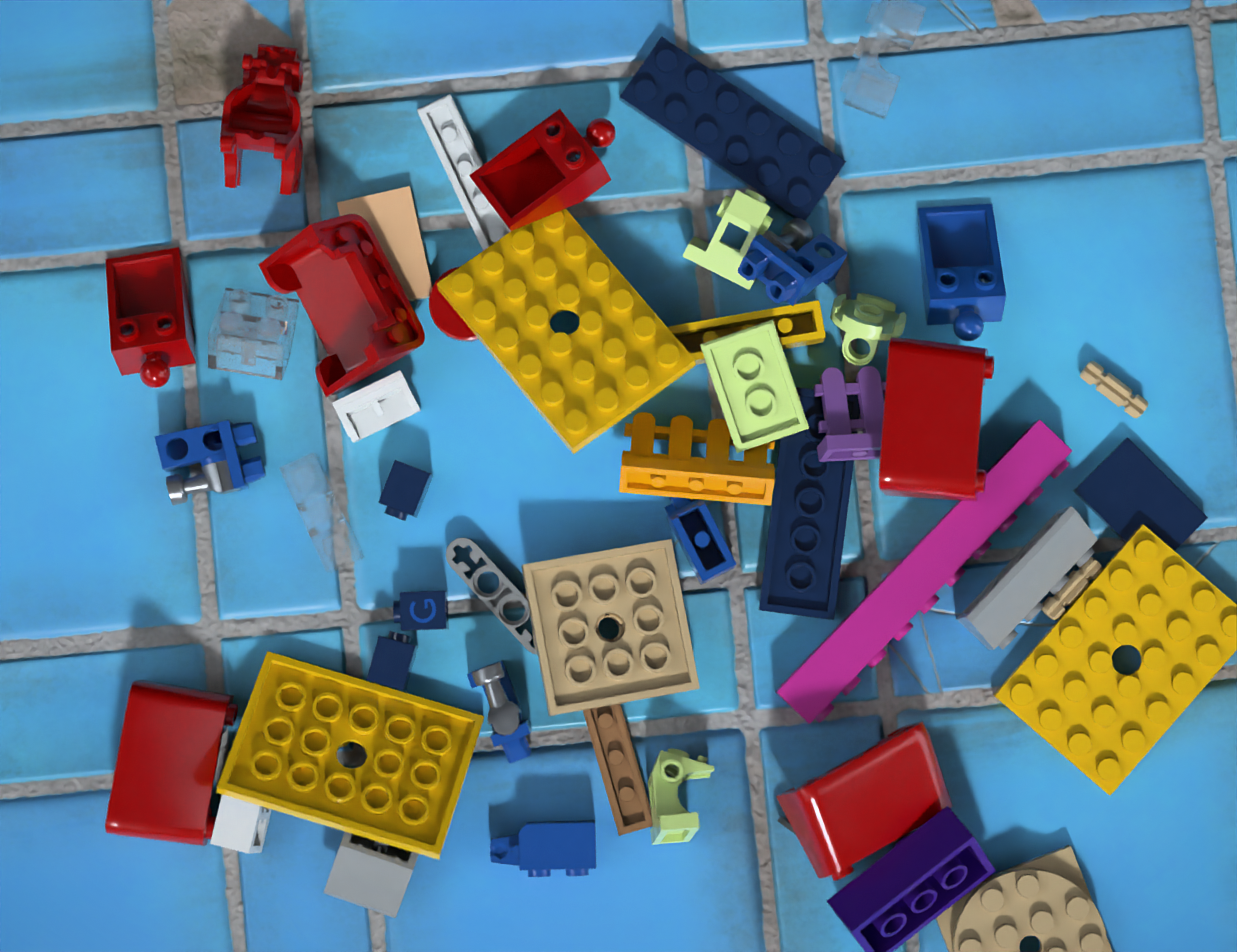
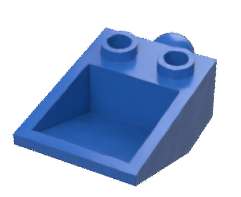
(961, 268)

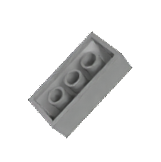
(1028, 578)

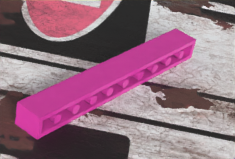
(922, 573)

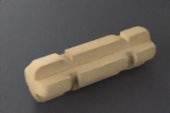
(1114, 389)
(1078, 582)

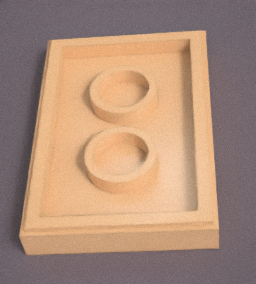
(398, 233)

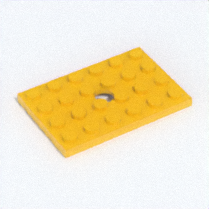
(577, 379)
(1068, 679)
(291, 744)

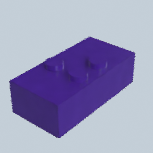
(912, 884)

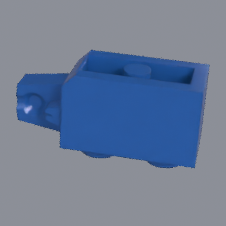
(699, 538)
(549, 847)

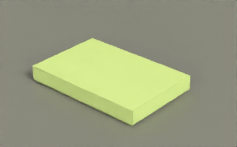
(754, 386)

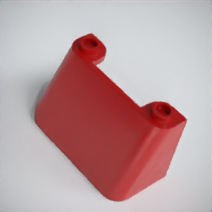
(348, 297)
(933, 420)
(168, 763)
(867, 801)

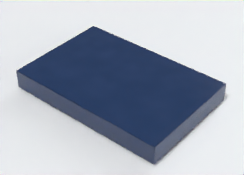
(1133, 492)

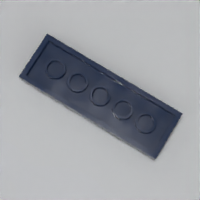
(732, 130)
(806, 521)

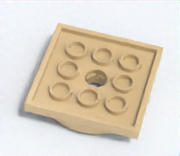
(642, 595)
(1032, 898)

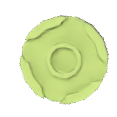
(868, 319)

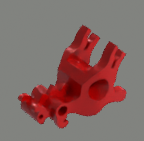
(265, 115)

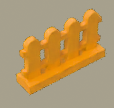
(694, 477)

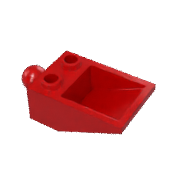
(542, 170)
(149, 315)

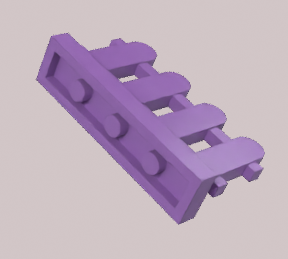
(839, 441)

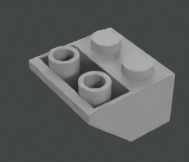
(370, 874)

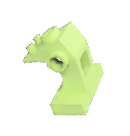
(745, 211)
(669, 819)

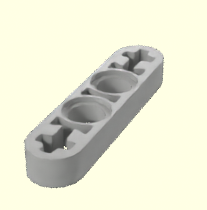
(496, 600)

